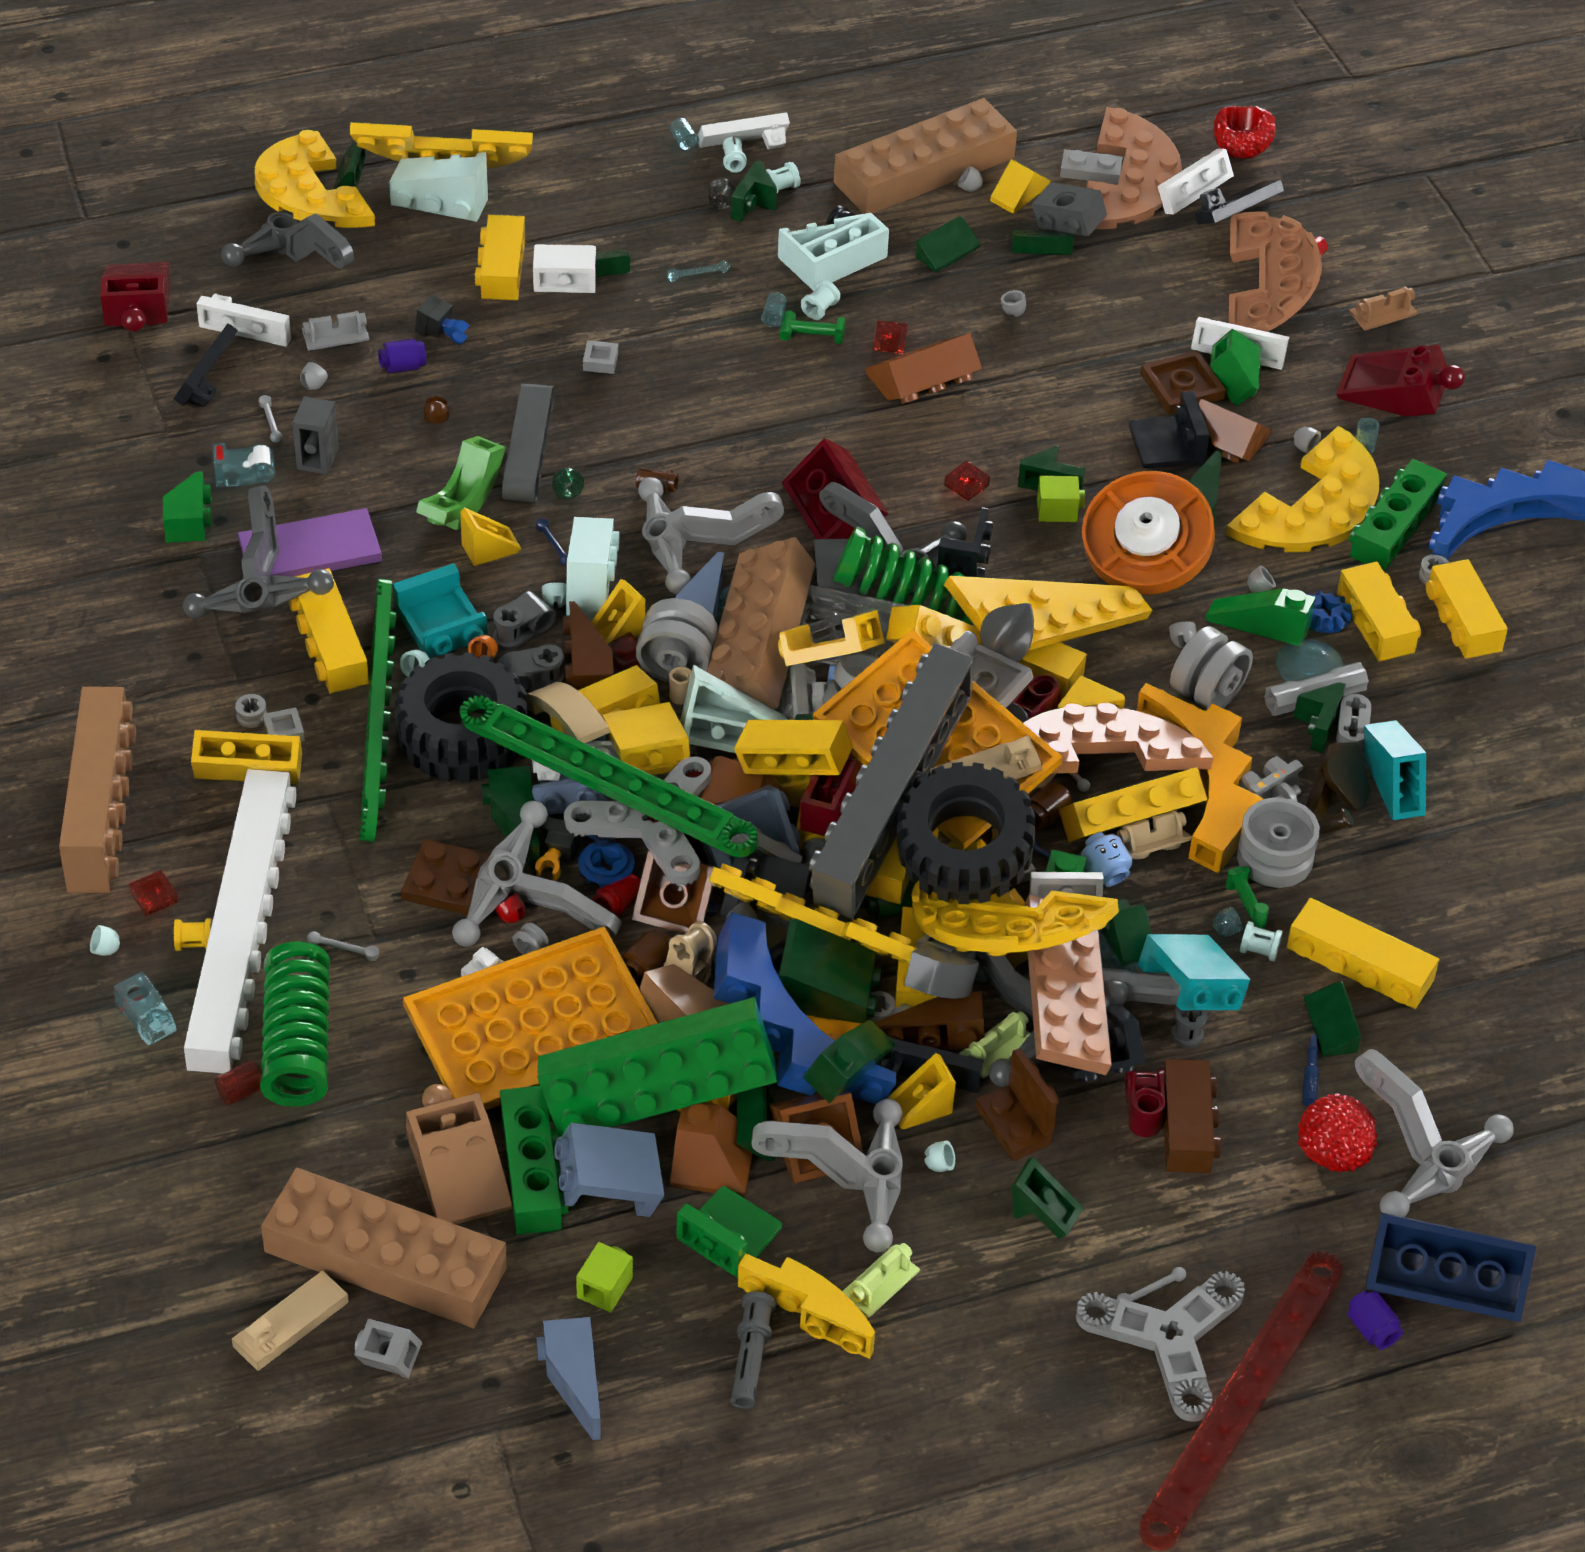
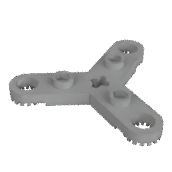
(665, 843)
(1148, 1327)

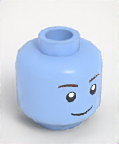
(1108, 856)

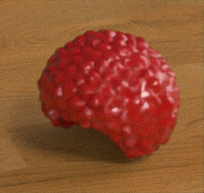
(1244, 130)
(1338, 1133)

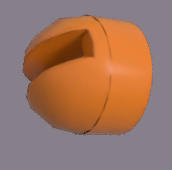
(479, 646)

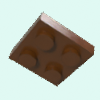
(1181, 374)
(443, 876)

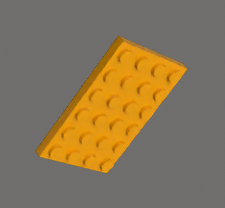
(984, 723)
(498, 1020)

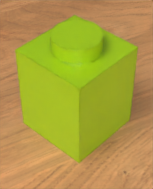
(1059, 499)
(604, 1276)

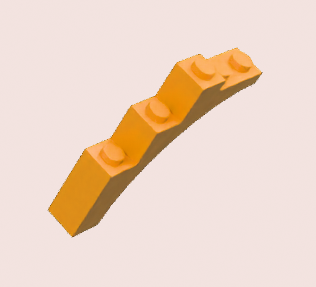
(1219, 730)

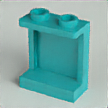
(438, 611)
(1199, 967)

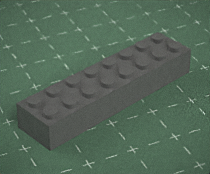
(907, 751)

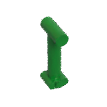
(791, 325)
(1238, 879)

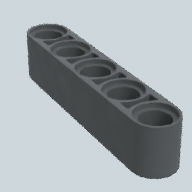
(528, 443)

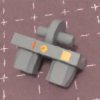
(1279, 782)

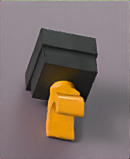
(559, 846)

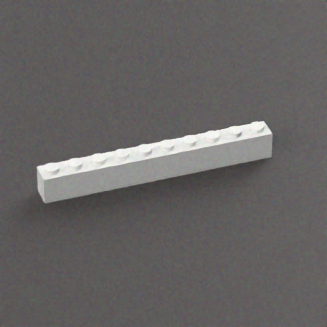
(239, 922)

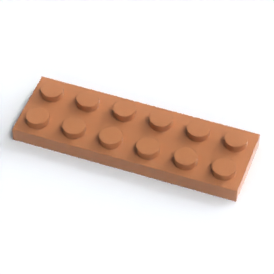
(1069, 1003)

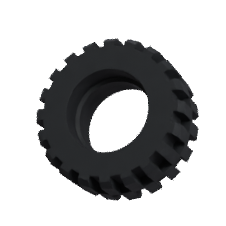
(442, 688)
(973, 793)

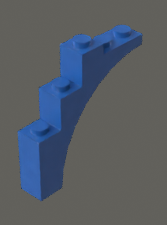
(1511, 496)
(747, 972)

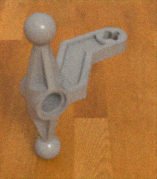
(670, 530)
(511, 856)
(1441, 1162)
(846, 1163)

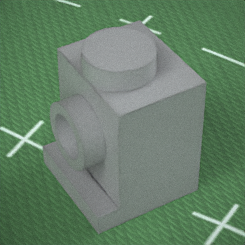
(401, 1344)

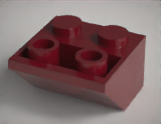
(825, 796)

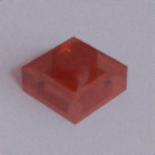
(890, 337)
(967, 480)
(624, 652)
(153, 892)

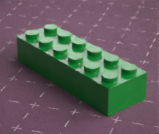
(658, 1067)

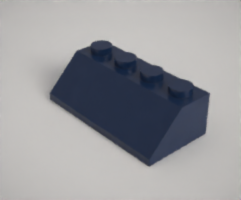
(1450, 1267)

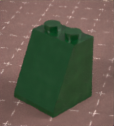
(829, 974)

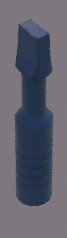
(1311, 1074)

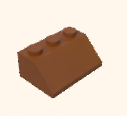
(926, 368)

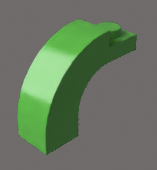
(469, 484)

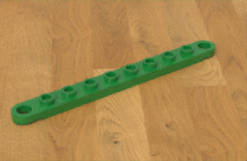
(377, 718)
(609, 776)

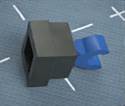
(435, 317)

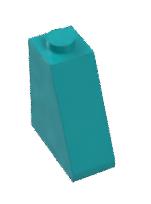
(1397, 768)

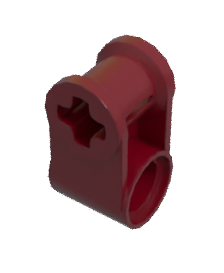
(1039, 695)
(1145, 1101)

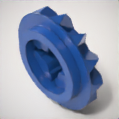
(1339, 616)
(614, 855)

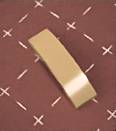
(570, 708)

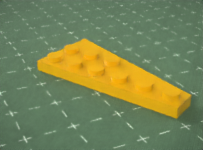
(1059, 608)

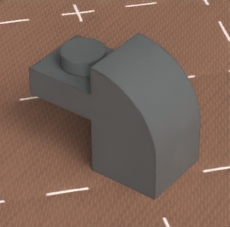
(942, 971)

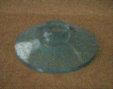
(1307, 661)

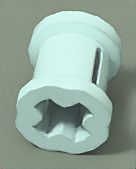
(786, 176)
(825, 295)
(1261, 941)

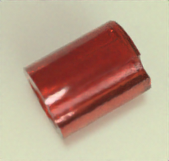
(238, 1082)

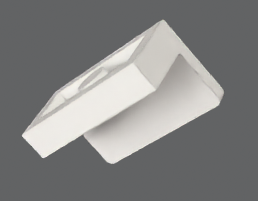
(564, 268)

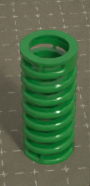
(859, 550)
(304, 1022)

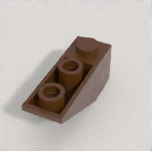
(586, 649)
(939, 1023)

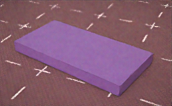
(323, 543)

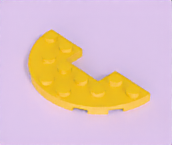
(399, 143)
(288, 182)
(1326, 511)
(792, 907)
(1010, 927)

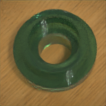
(562, 478)

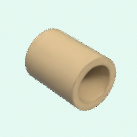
(678, 684)

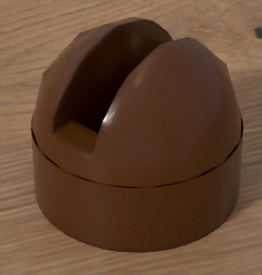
(436, 409)

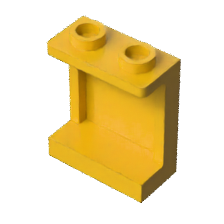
(860, 631)
(648, 737)

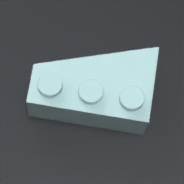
(442, 186)
(833, 249)
(591, 563)
(718, 712)

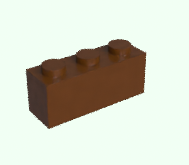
(1190, 1116)

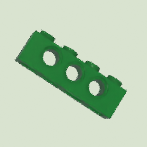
(1397, 514)
(531, 1161)

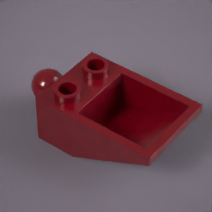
(135, 294)
(1400, 380)

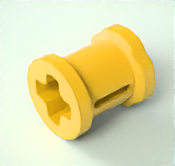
(191, 934)

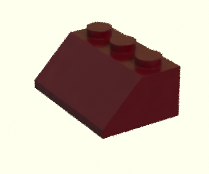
(819, 468)

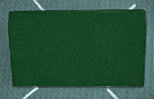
(351, 167)
(1041, 242)
(946, 244)
(612, 262)
(1333, 1020)
(751, 1110)

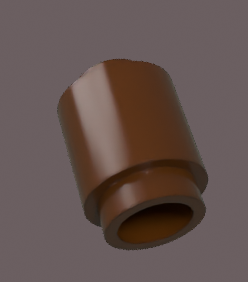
(1047, 804)
(647, 953)

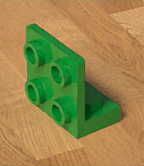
(726, 1229)

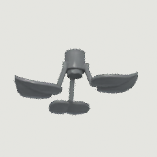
(1009, 633)

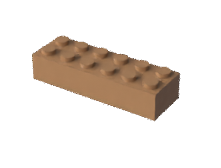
(924, 156)
(762, 601)
(96, 790)
(384, 1247)

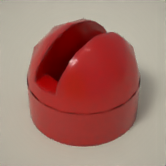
(511, 909)

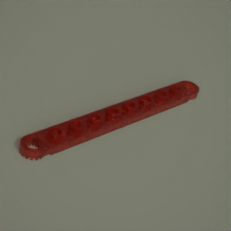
(1240, 1401)

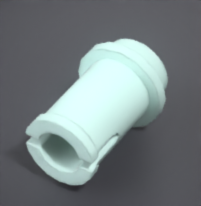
(734, 158)

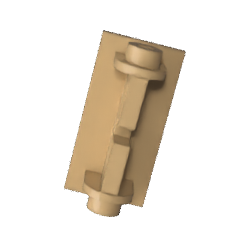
(1166, 834)

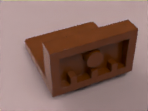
(1022, 1111)

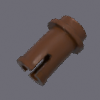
(668, 479)

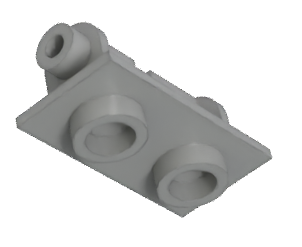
(322, 333)

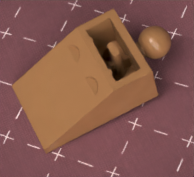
(457, 1156)

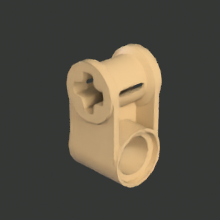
(693, 951)

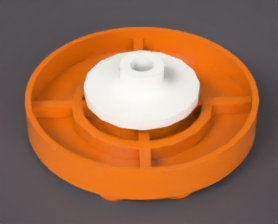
(1148, 532)

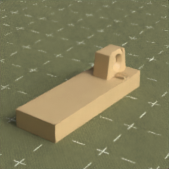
(1014, 758)
(290, 1320)

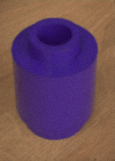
(402, 355)
(1375, 1319)

